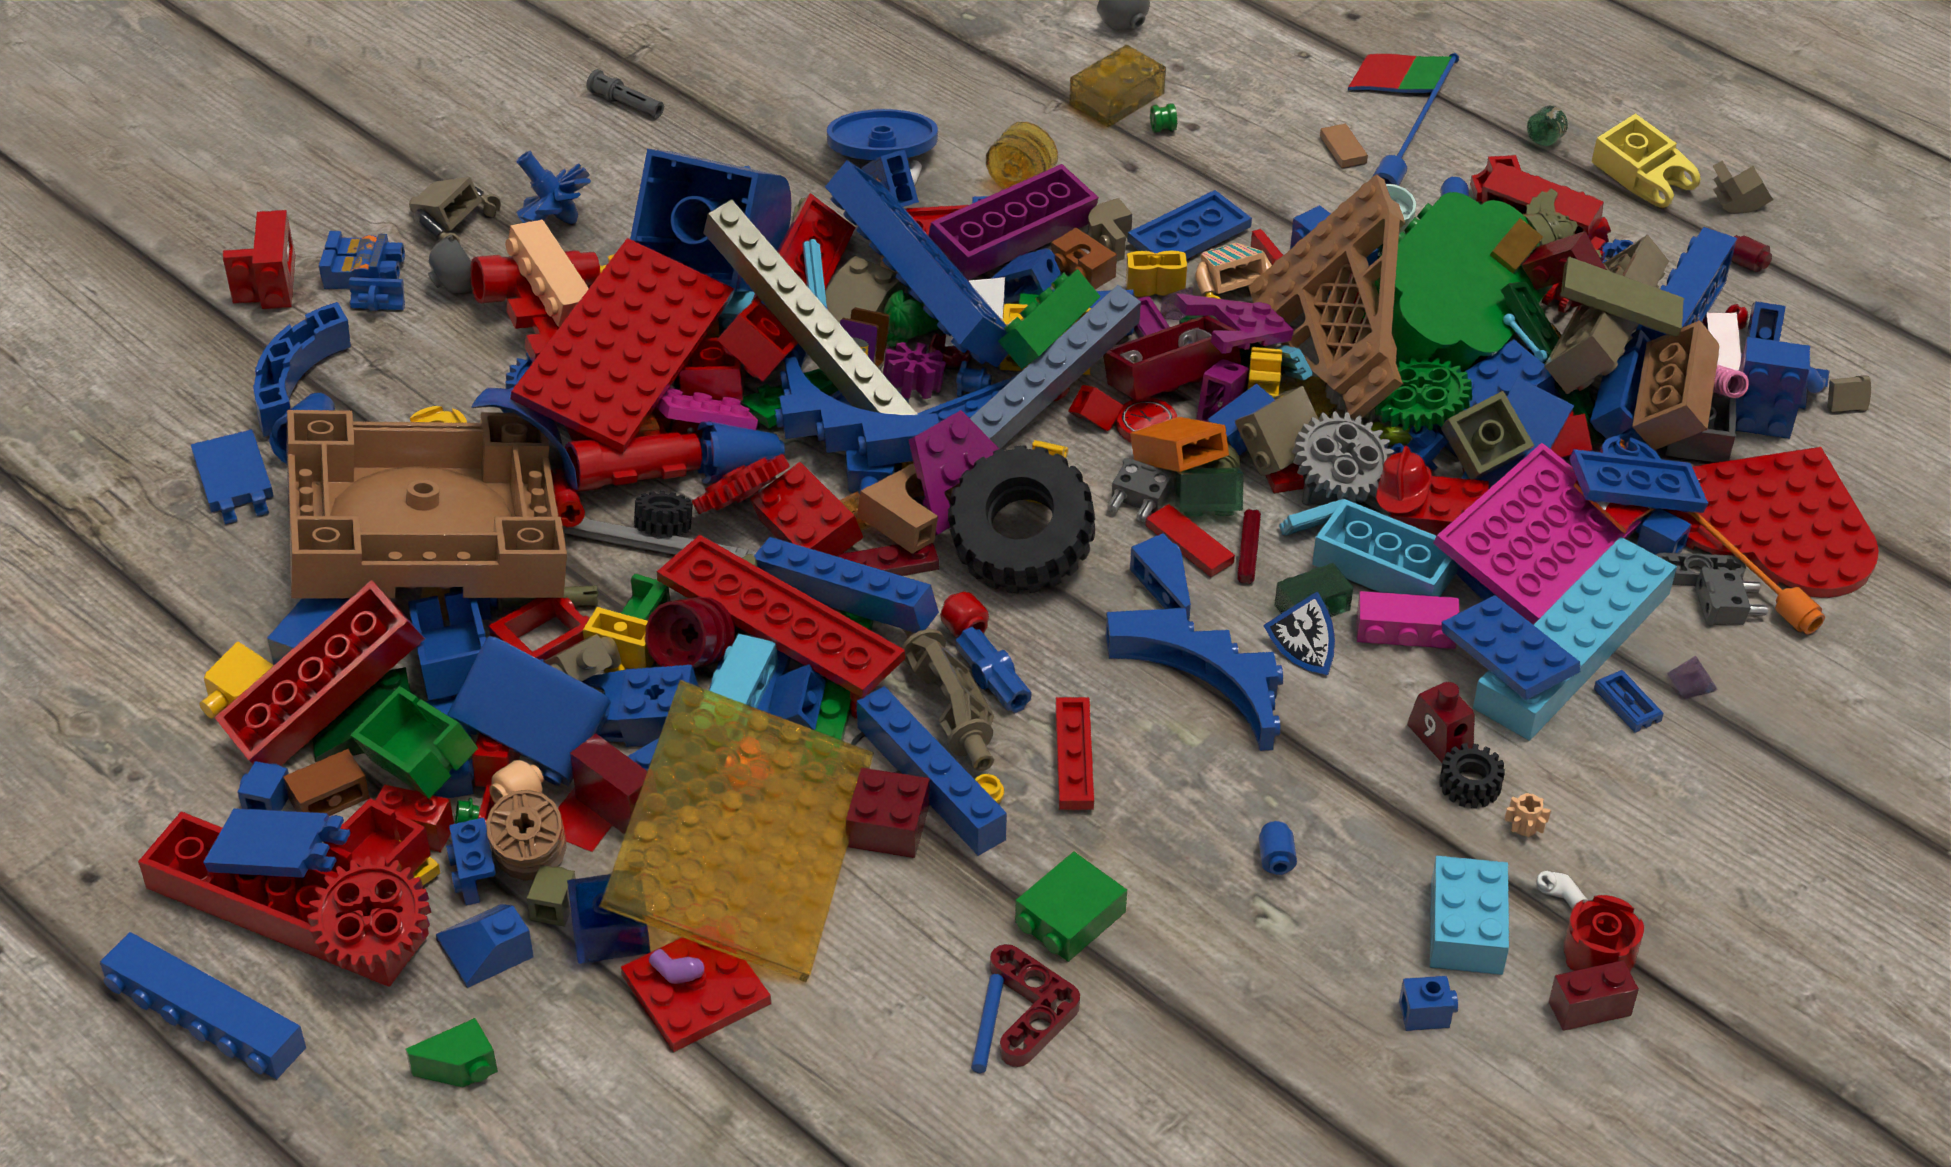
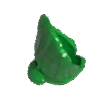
(907, 318)

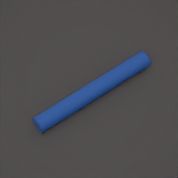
(987, 1023)

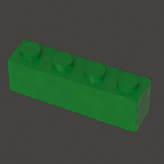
(1049, 318)

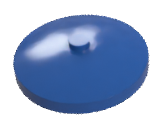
(881, 132)

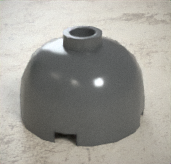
(1123, 13)
(450, 266)

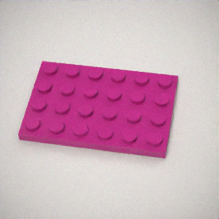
(1531, 534)

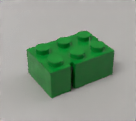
(414, 741)

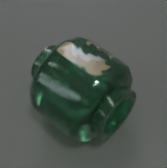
(1547, 125)

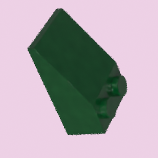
(336, 734)

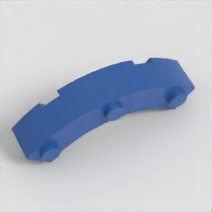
(291, 355)

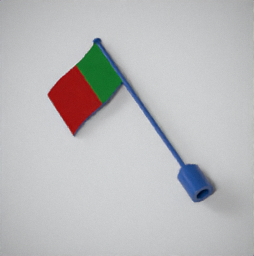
(1402, 75)

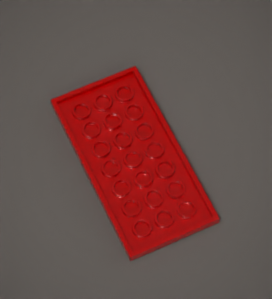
(622, 345)

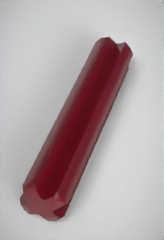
(1249, 546)

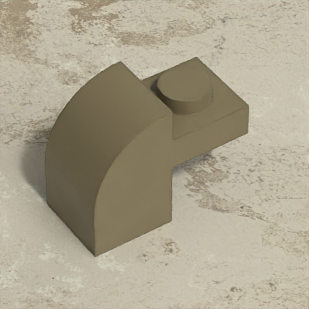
(1740, 193)
(1110, 225)

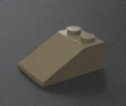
(861, 286)

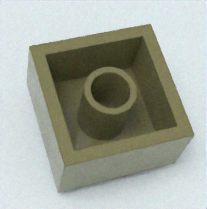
(1487, 436)

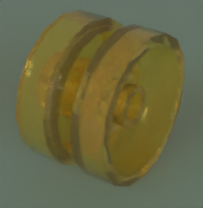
(1020, 154)

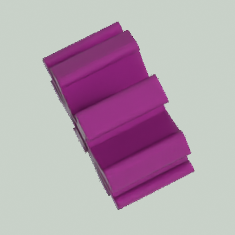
(914, 370)

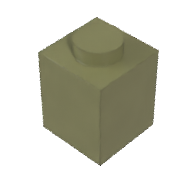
(549, 896)

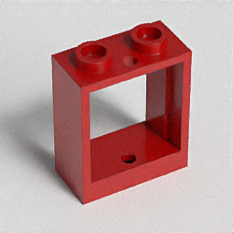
(535, 614)

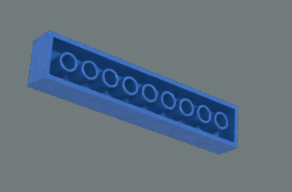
(919, 264)

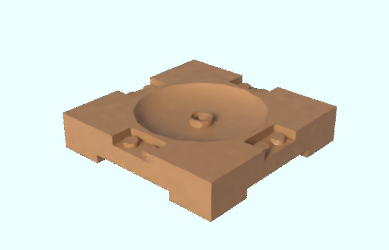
(422, 507)

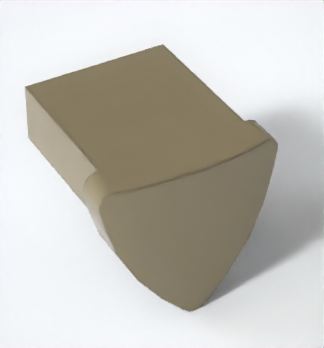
(1849, 393)

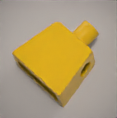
(231, 677)

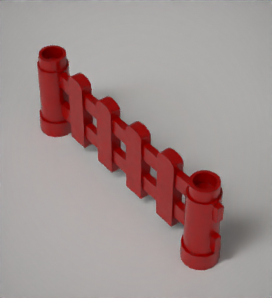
(595, 464)

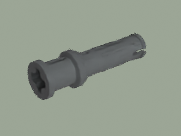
(615, 90)

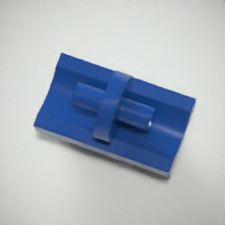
(377, 293)
(1425, 444)

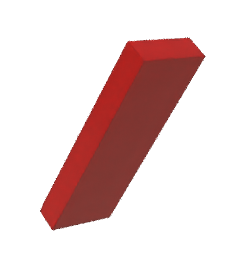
(1191, 539)

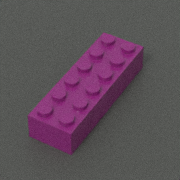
(1013, 221)

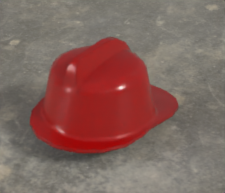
(1403, 482)

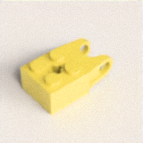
(1644, 161)

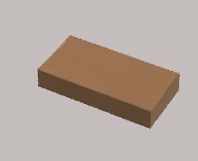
(1343, 145)

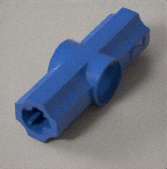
(993, 669)

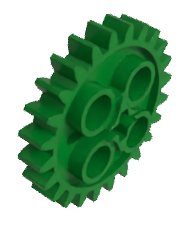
(1427, 396)

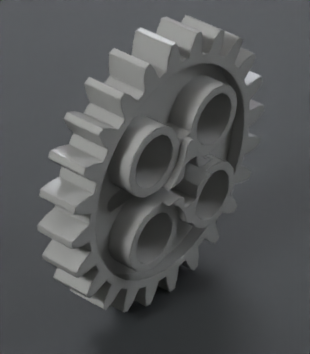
(1341, 456)

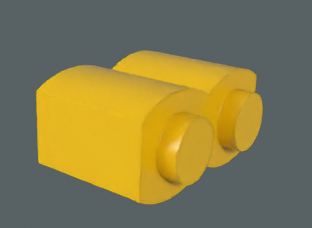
(1155, 272)

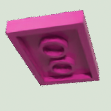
(703, 408)

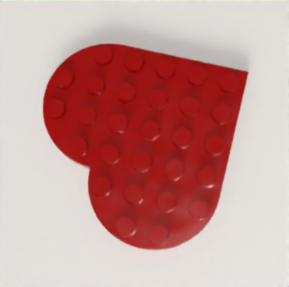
(1788, 520)

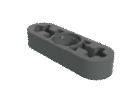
(1685, 561)

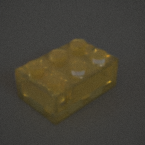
(1117, 85)

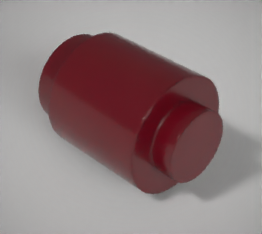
(1751, 254)

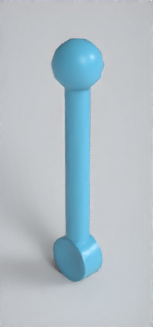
(1509, 320)

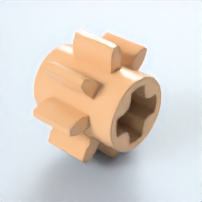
(1527, 814)

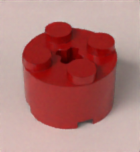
(1602, 933)

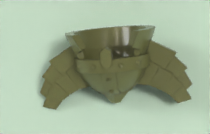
(1547, 221)

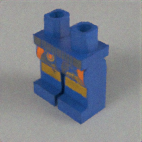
(359, 258)

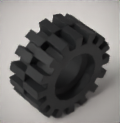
(663, 514)
(1472, 761)

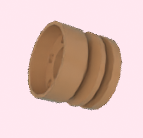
(542, 843)

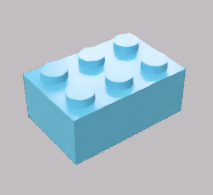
(1469, 915)

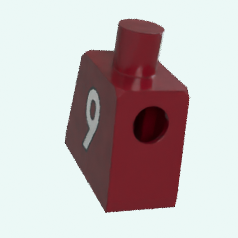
(1442, 719)

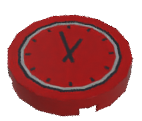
(1142, 414)

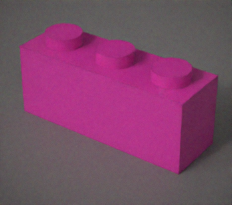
(1404, 619)

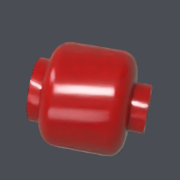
(962, 612)

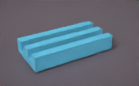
(1298, 366)
(1308, 518)

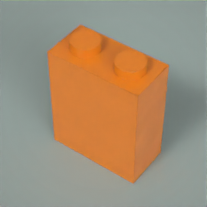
(1180, 443)

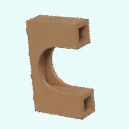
(895, 514)

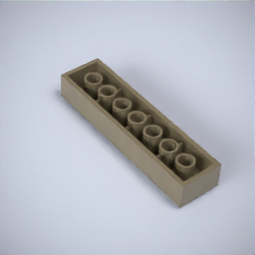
(1598, 338)

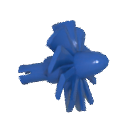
(553, 193)

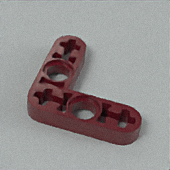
(1043, 999)

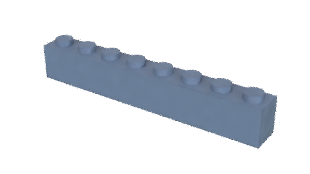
(1058, 366)

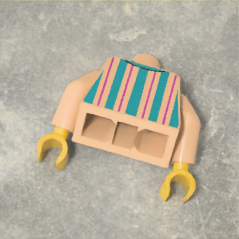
(1229, 268)

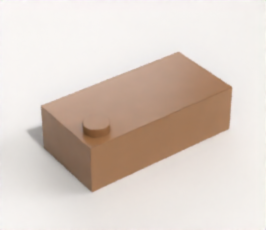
(1676, 386)

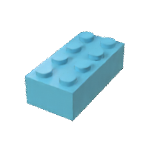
(1383, 552)

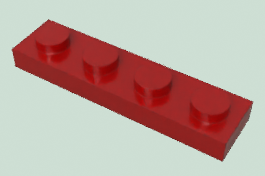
(1074, 753)

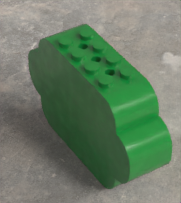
(1451, 285)

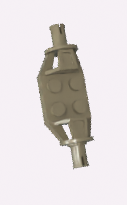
(968, 715)

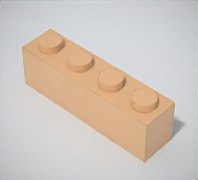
(546, 268)

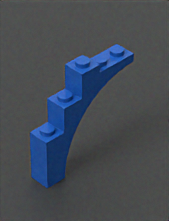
(843, 427)
(1170, 639)

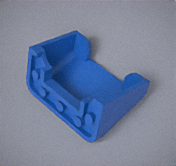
(529, 707)

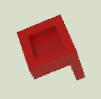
(1096, 407)

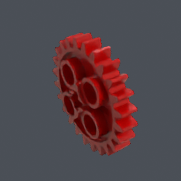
(740, 483)
(369, 943)

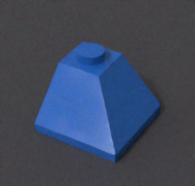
(487, 944)

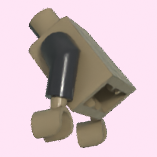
(448, 203)

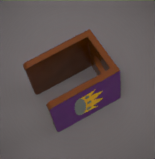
(869, 331)

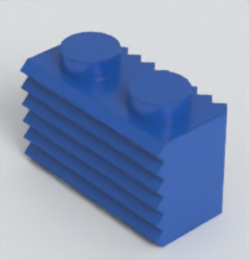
(798, 696)

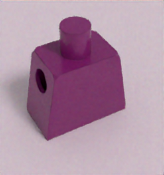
(1221, 384)

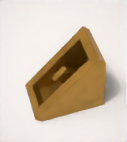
(1516, 245)

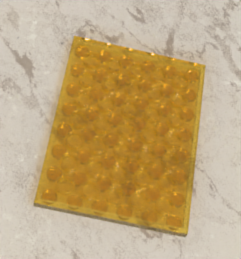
(738, 832)

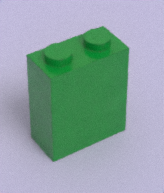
(1070, 906)

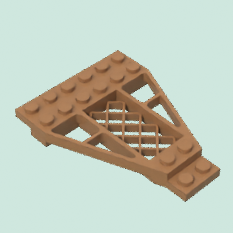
(1323, 263)

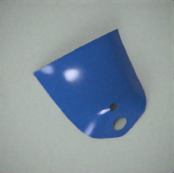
(501, 399)

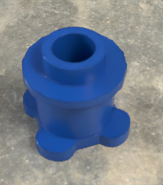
(972, 379)

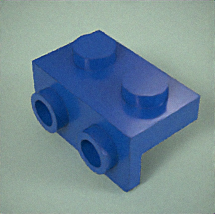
(472, 856)

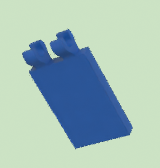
(233, 474)
(275, 843)

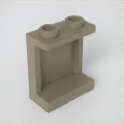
(1274, 428)

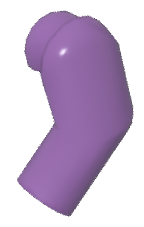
(676, 970)

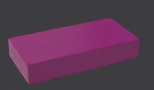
(1150, 318)

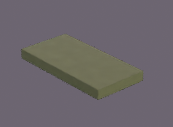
(1622, 297)

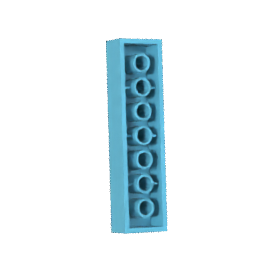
(1590, 625)

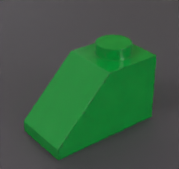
(454, 1056)

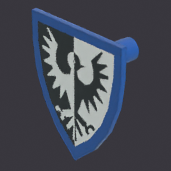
(1305, 634)

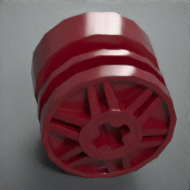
(689, 632)

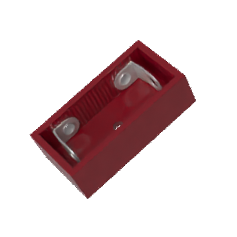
(1164, 360)

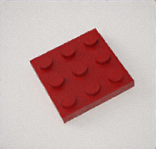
(701, 1006)

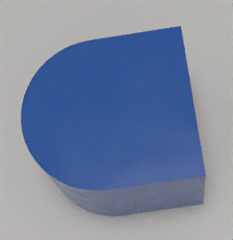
(681, 192)

